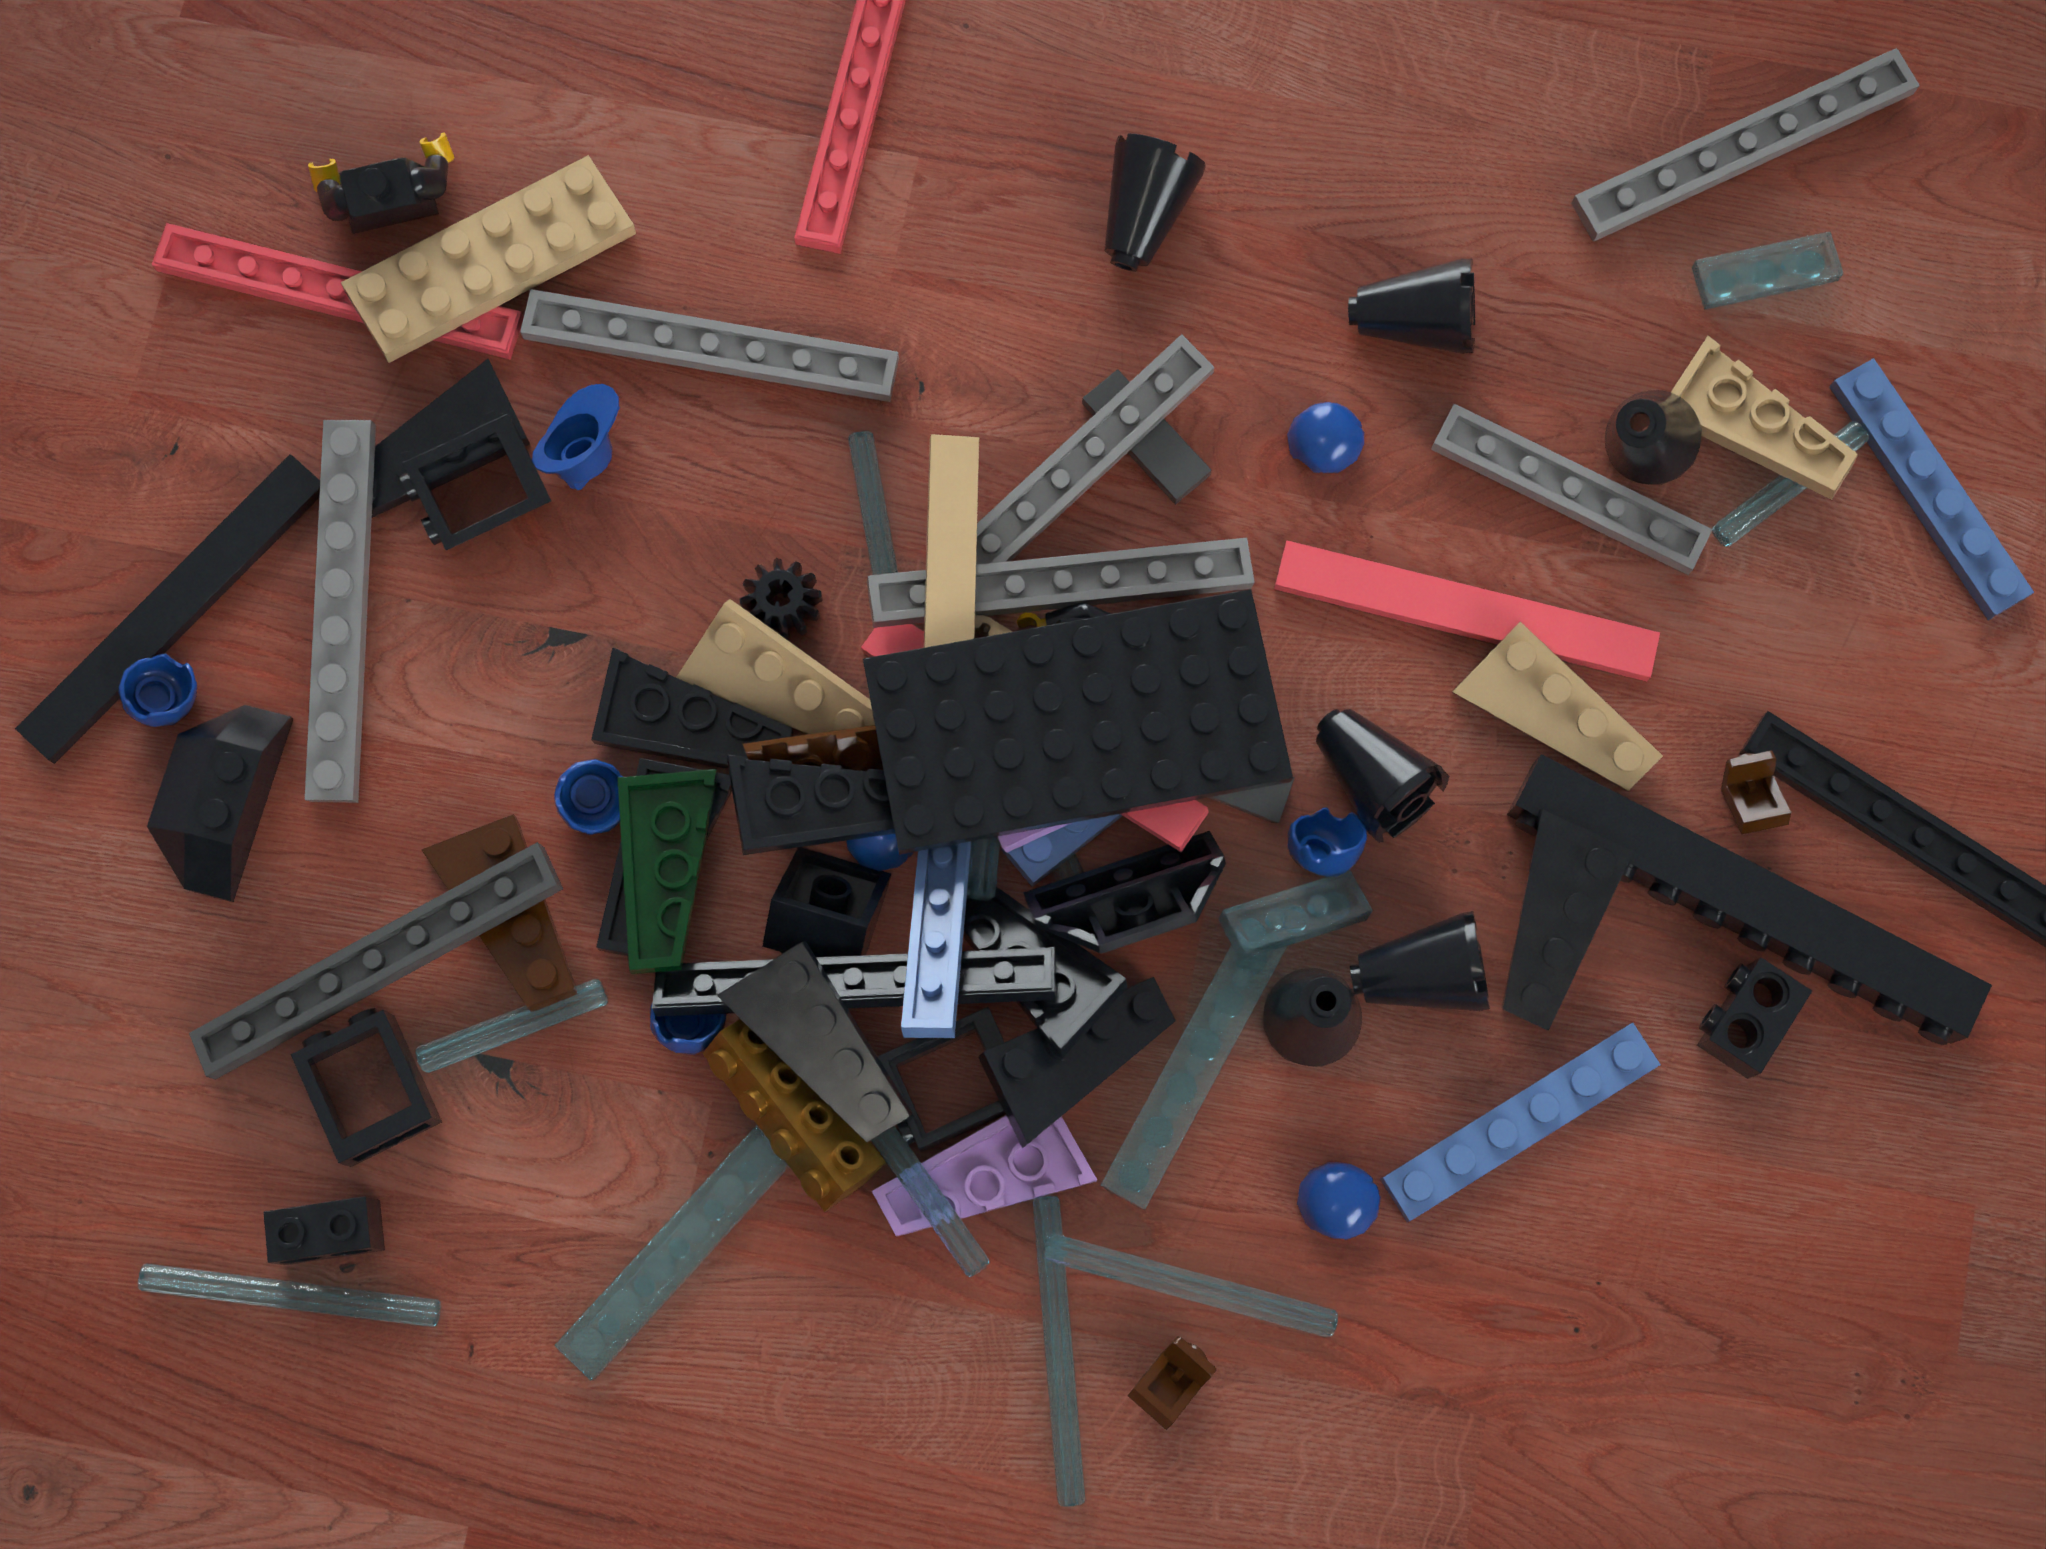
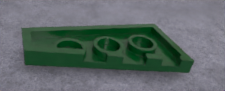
(662, 855)

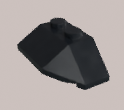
(217, 797)
(1130, 896)

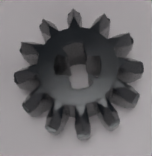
(790, 583)

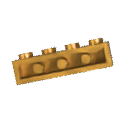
(798, 1123)

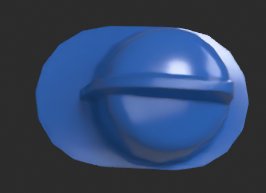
(578, 437)

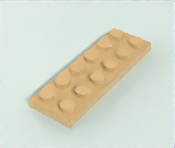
(488, 258)

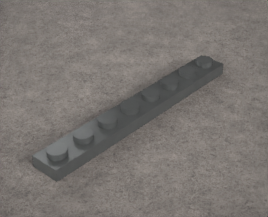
(375, 961)

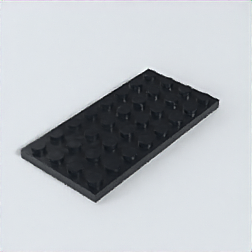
(1076, 721)

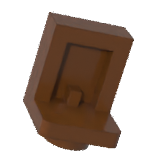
(1754, 793)
(1172, 1381)

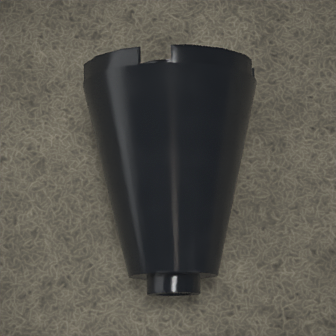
(1146, 197)
(1420, 307)
(1661, 450)
(1378, 772)
(1426, 968)
(1301, 1028)

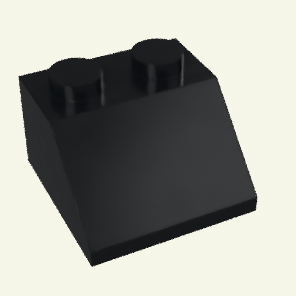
(826, 904)

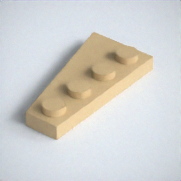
(1760, 423)
(770, 675)
(1550, 702)

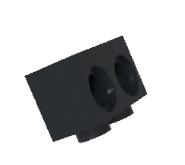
(1762, 1025)
(323, 1231)

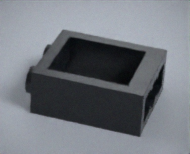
(435, 522)
(911, 1128)
(389, 1131)

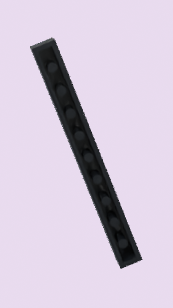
(1762, 906)

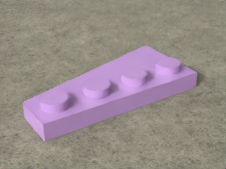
(991, 1173)

